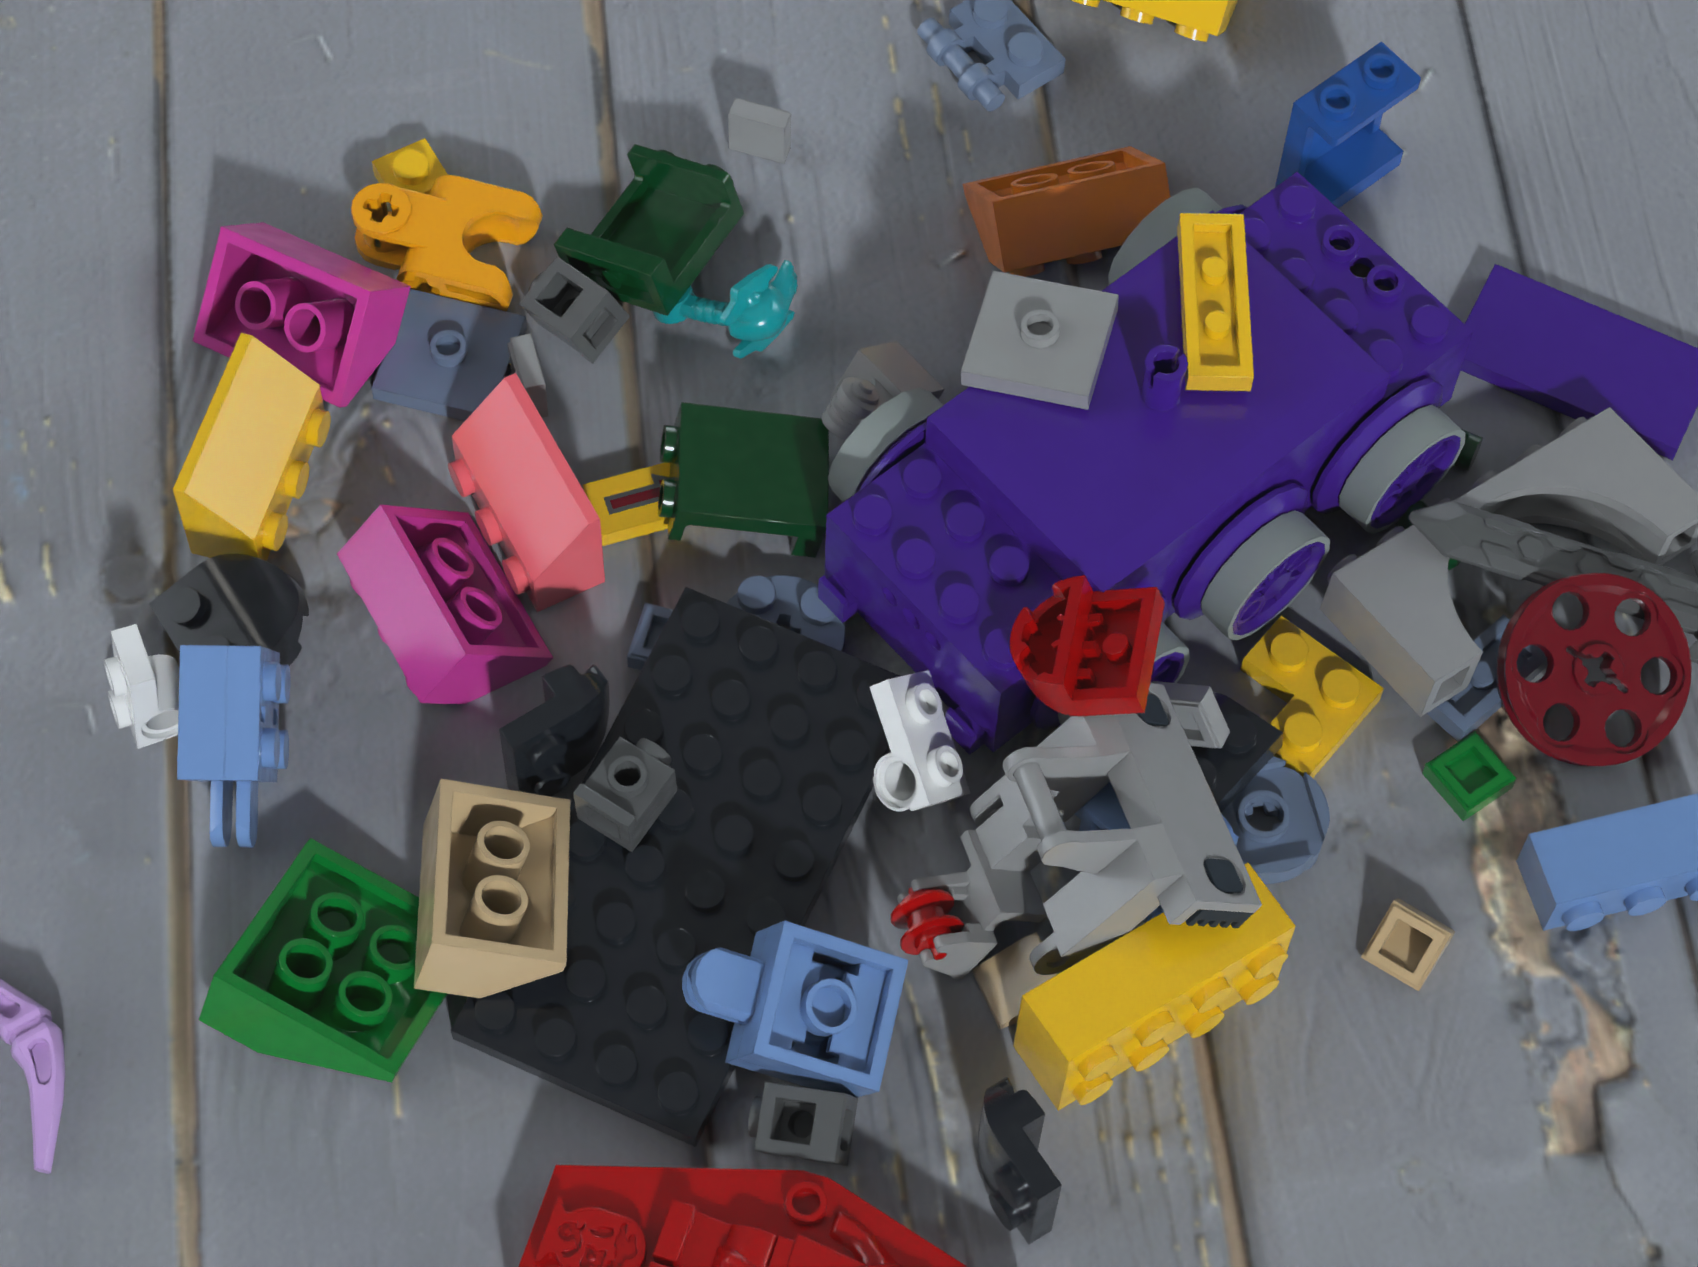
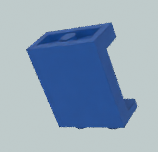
(1336, 126)

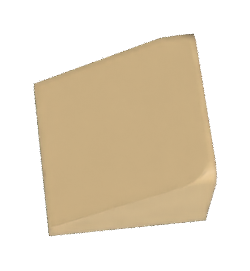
(1408, 944)
(1007, 978)

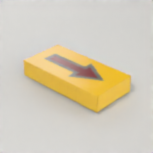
(628, 503)

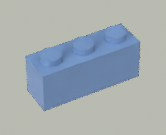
(1613, 864)

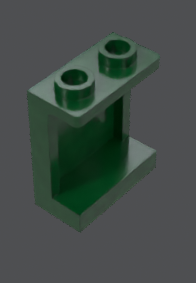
(656, 230)
(746, 474)

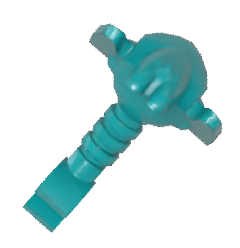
(755, 308)

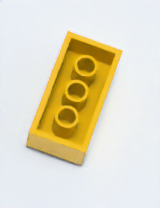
(1144, 994)

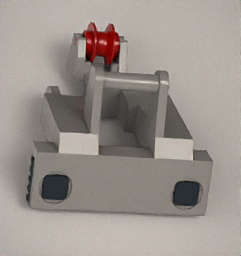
(1169, 858)

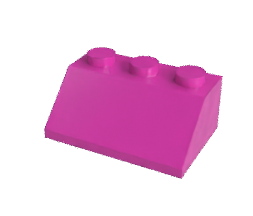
(301, 303)
(442, 603)

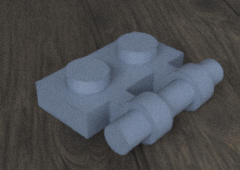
(1003, 39)

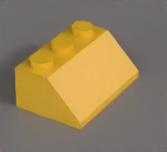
(250, 454)

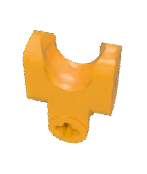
(436, 232)

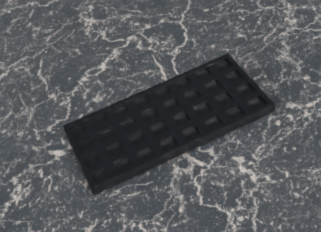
(770, 777)

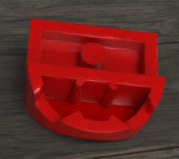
(1089, 648)

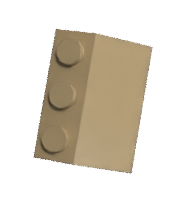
(491, 890)

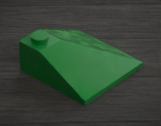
(326, 971)

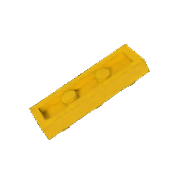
(1215, 302)

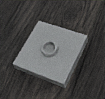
(1039, 340)

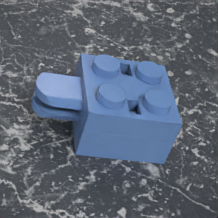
(232, 730)
(800, 1017)

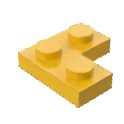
(1321, 693)

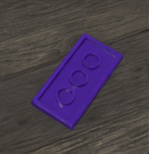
(1581, 358)

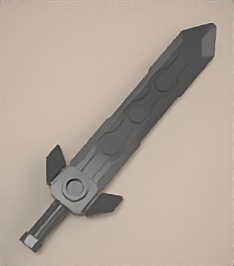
(1542, 557)

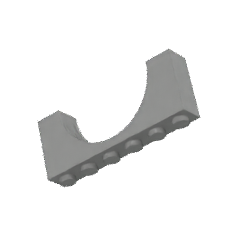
(1588, 479)

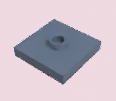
(446, 355)

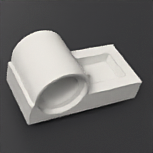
(142, 688)
(922, 757)

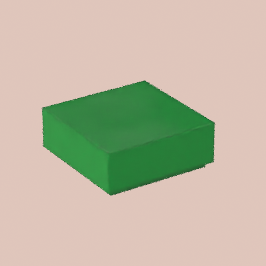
(1469, 776)

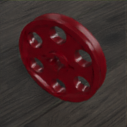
(1621, 663)

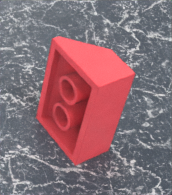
(527, 498)

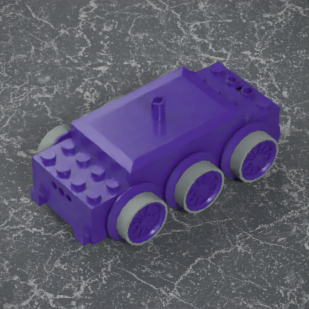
(1201, 493)

